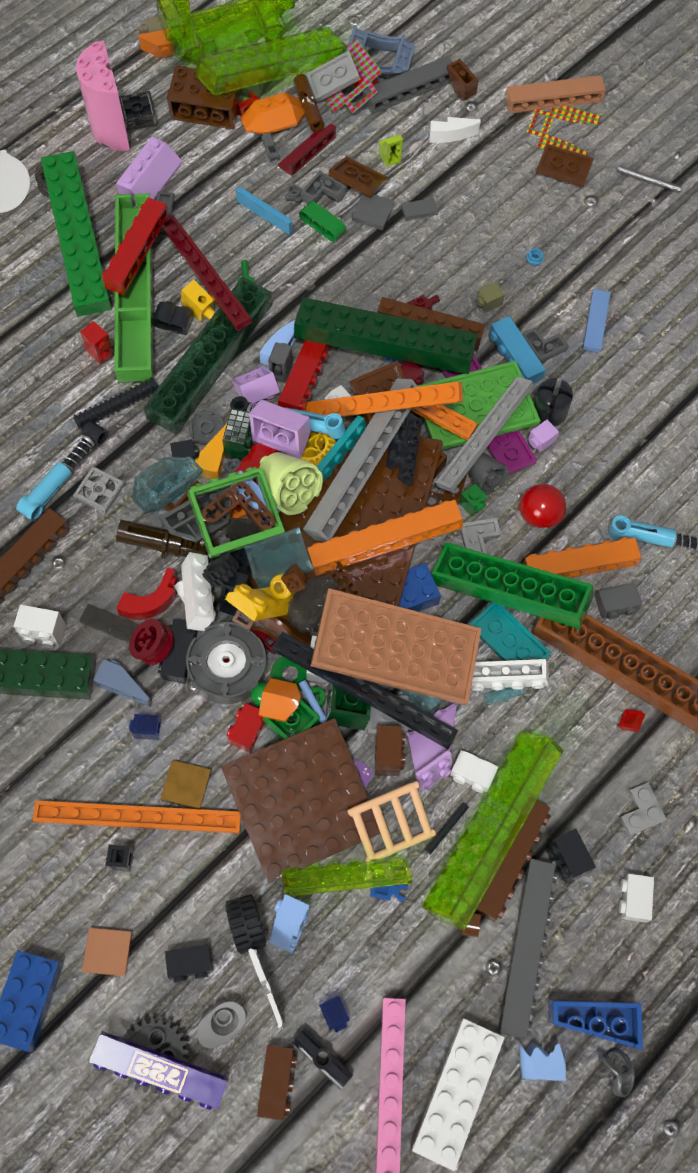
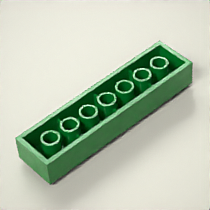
(513, 585)

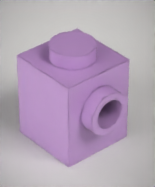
(543, 436)

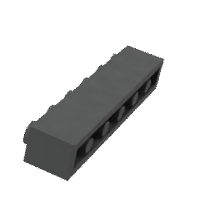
(408, 85)

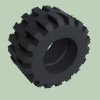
(245, 924)

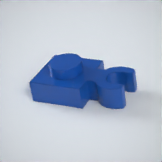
(386, 892)

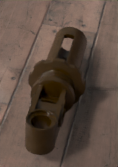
(159, 540)

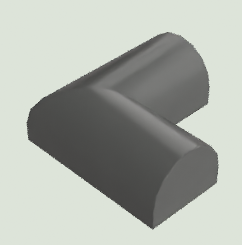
(321, 185)
(545, 348)

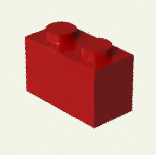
(97, 342)
(246, 728)

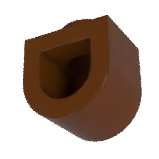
(473, 926)

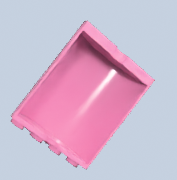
(101, 97)

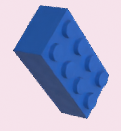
(420, 590)
(27, 999)

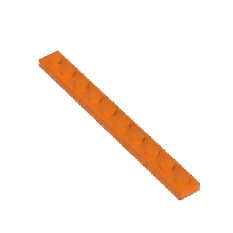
(389, 400)
(137, 817)

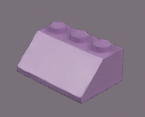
(279, 428)

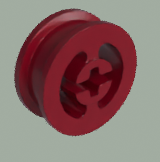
(151, 642)

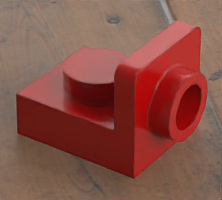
(244, 105)

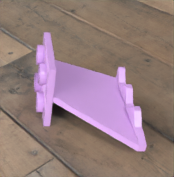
(429, 758)

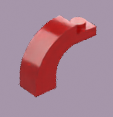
(152, 605)

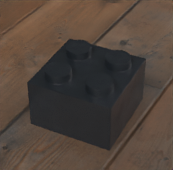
(570, 856)

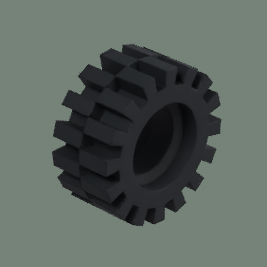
(220, 569)

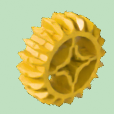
(313, 447)

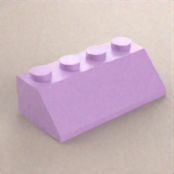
(149, 170)

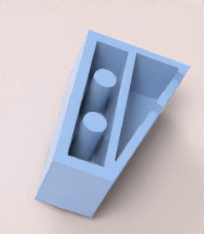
(289, 922)

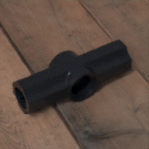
(333, 1069)

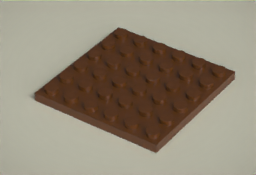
(299, 798)

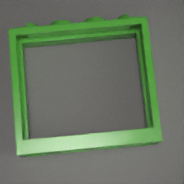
(217, 484)

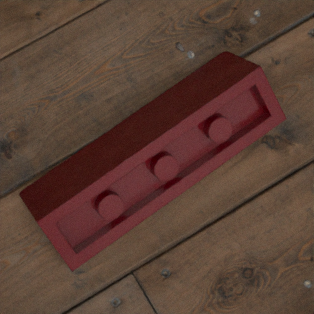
(308, 150)

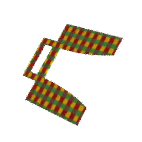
(565, 113)

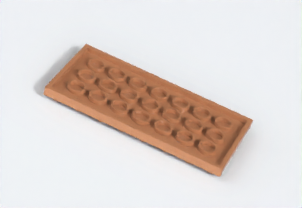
(396, 647)

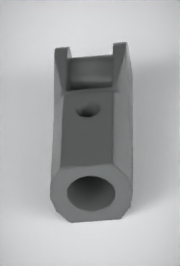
(270, 147)

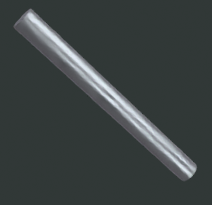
(650, 179)

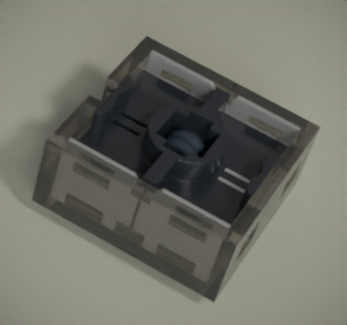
(138, 111)

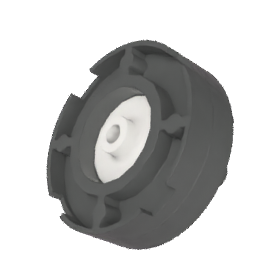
(226, 663)

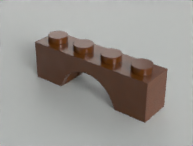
(271, 627)

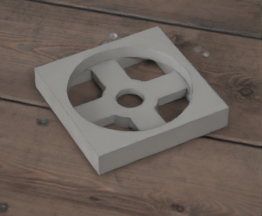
(91, 500)

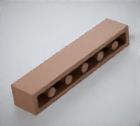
(555, 94)

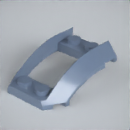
(386, 43)

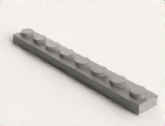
(484, 434)

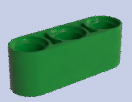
(322, 221)

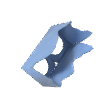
(540, 1065)

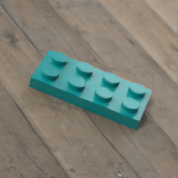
(508, 636)

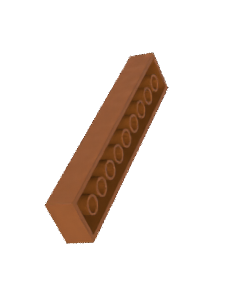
(627, 666)

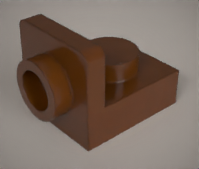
(294, 579)

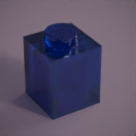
(145, 726)
(334, 1014)

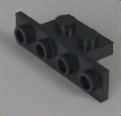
(404, 450)

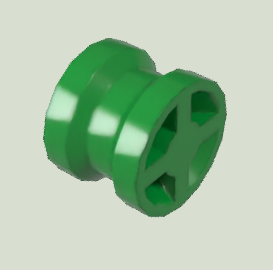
(320, 698)

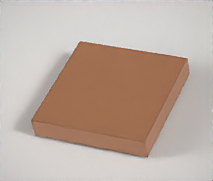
(107, 952)

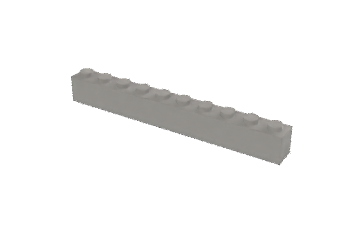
(356, 470)

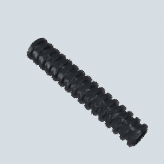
(116, 403)

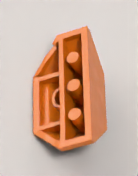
(273, 114)

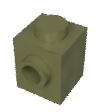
(490, 297)

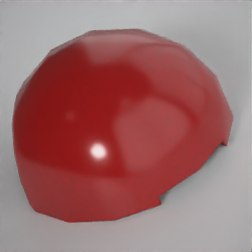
(542, 505)

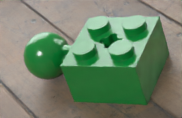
(304, 717)

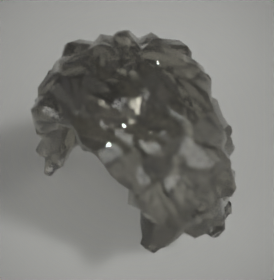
(307, 604)

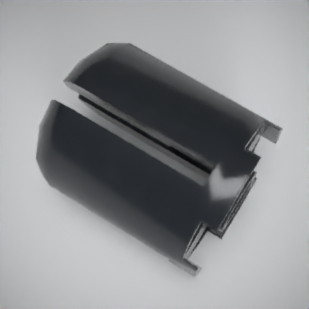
(559, 403)

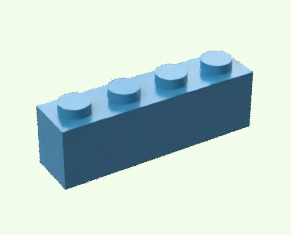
(515, 348)

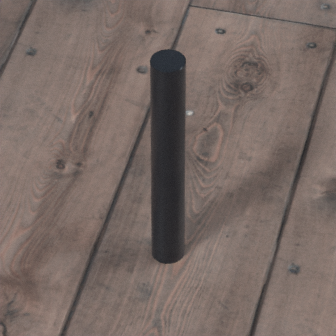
(446, 828)

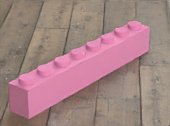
(390, 1086)

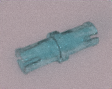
(502, 695)

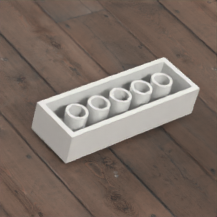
(457, 1094)

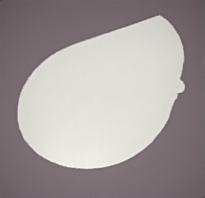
(13, 182)

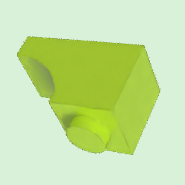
(391, 150)

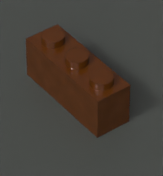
(276, 1083)

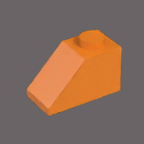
(156, 44)

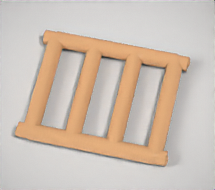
(375, 805)

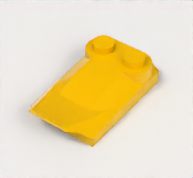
(257, 603)

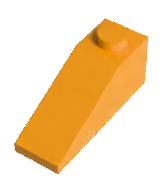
(212, 457)

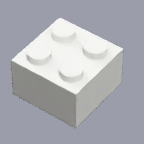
(40, 626)

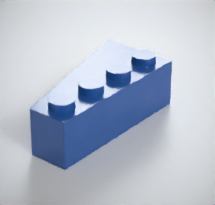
(603, 1019)

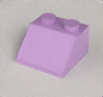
(256, 385)

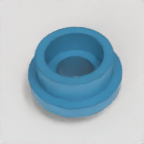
(535, 256)

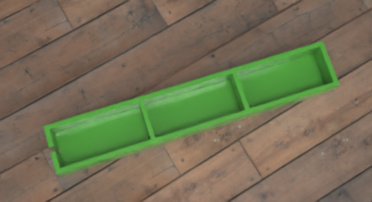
(135, 309)

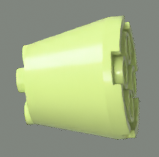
(291, 481)

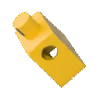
(198, 301)

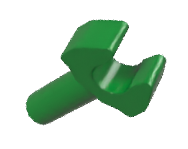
(245, 273)

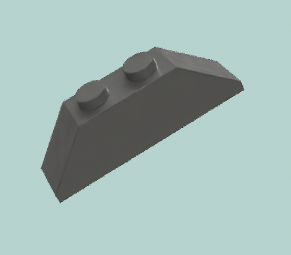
(182, 520)

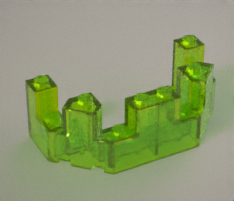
(220, 26)

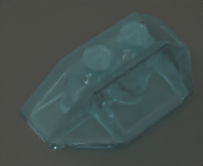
(164, 482)

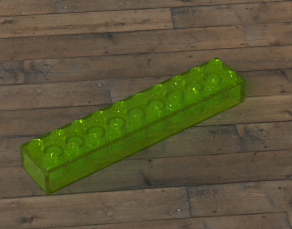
(268, 60)
(492, 830)

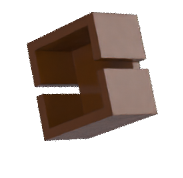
(388, 750)

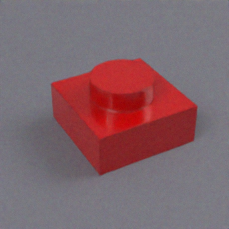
(631, 720)

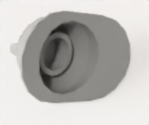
(220, 1024)

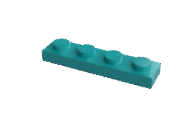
(341, 447)

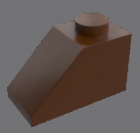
(462, 79)

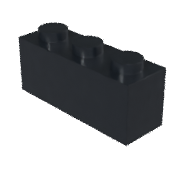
(174, 666)

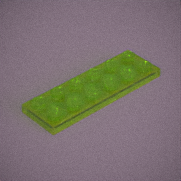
(345, 877)

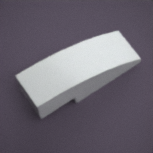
(453, 130)

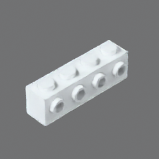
(197, 592)
(510, 674)

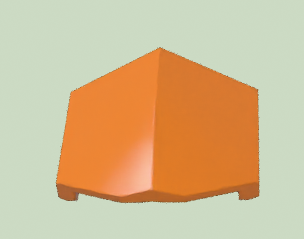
(279, 700)

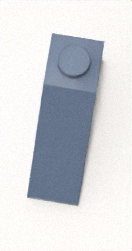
(115, 679)

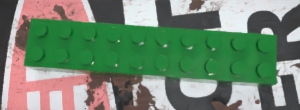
(75, 234)

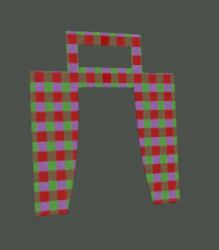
(367, 69)

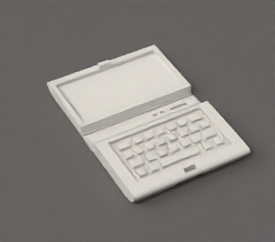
(263, 980)

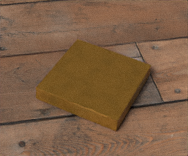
(185, 784)

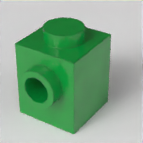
(473, 500)

